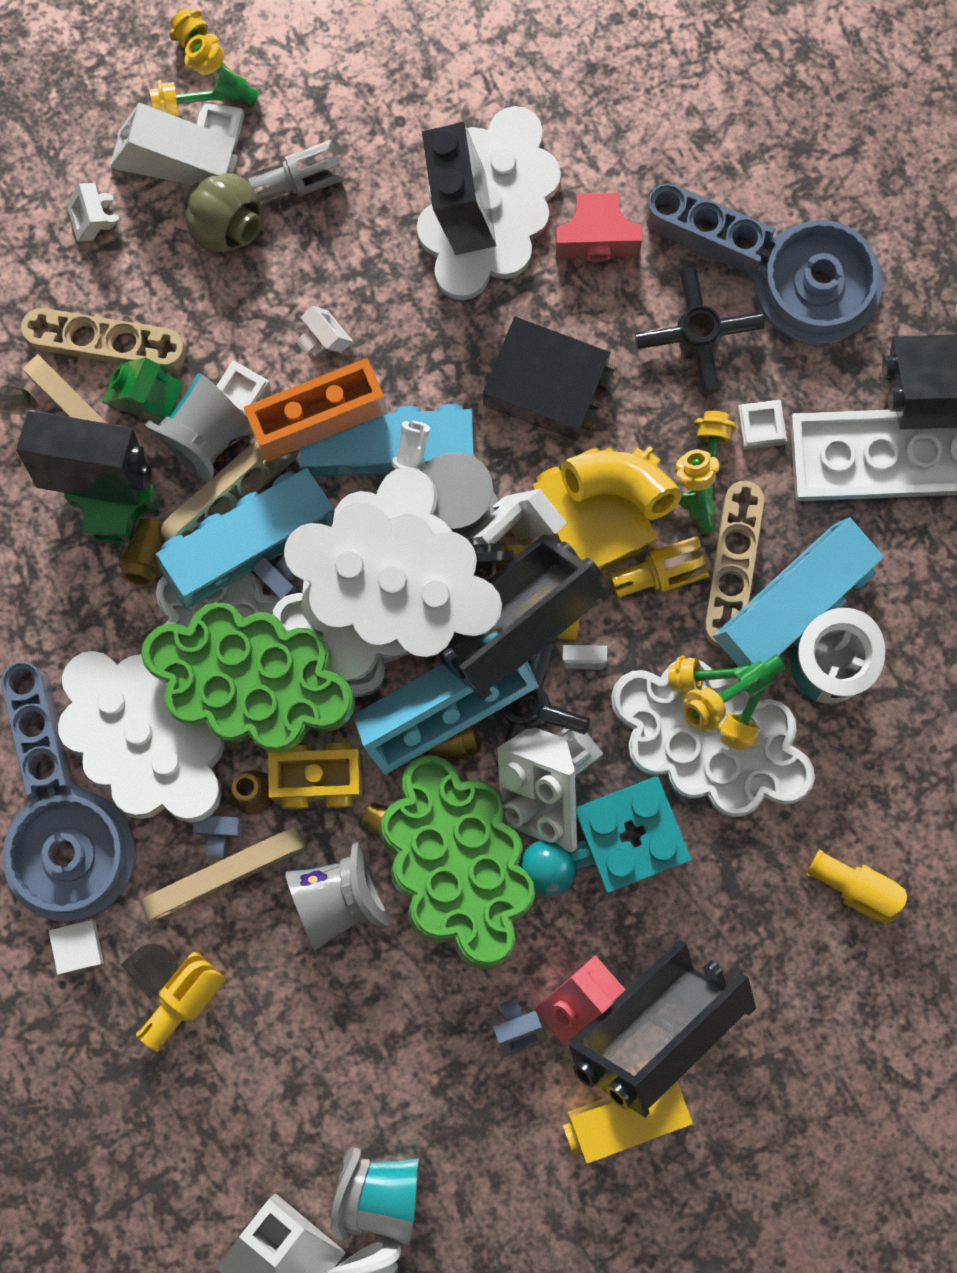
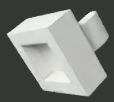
(87, 212)
(323, 333)
(582, 749)

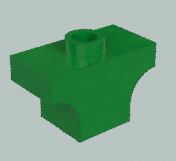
(142, 390)
(112, 520)

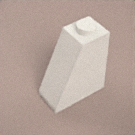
(171, 148)

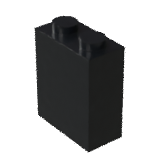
(459, 188)
(548, 379)
(922, 380)
(83, 457)

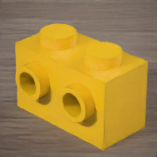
(316, 776)

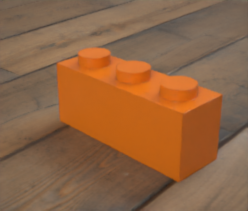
(316, 409)

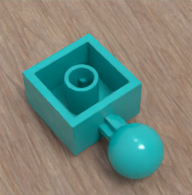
(615, 861)

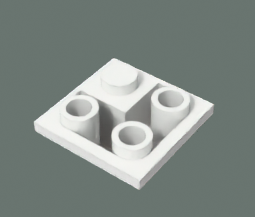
(539, 787)
(281, 1243)

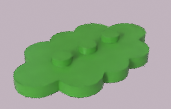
(248, 677)
(457, 862)

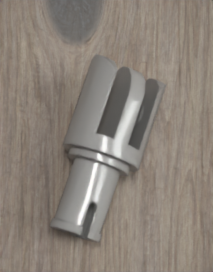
(290, 177)

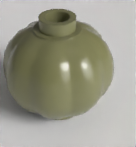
(223, 212)

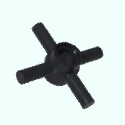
(699, 346)
(542, 709)

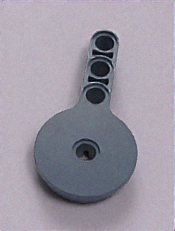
(782, 264)
(58, 815)

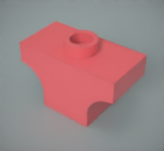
(598, 230)
(579, 1000)

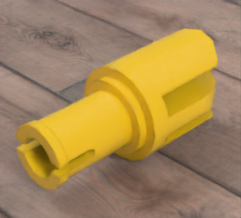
(663, 569)
(860, 888)
(181, 999)

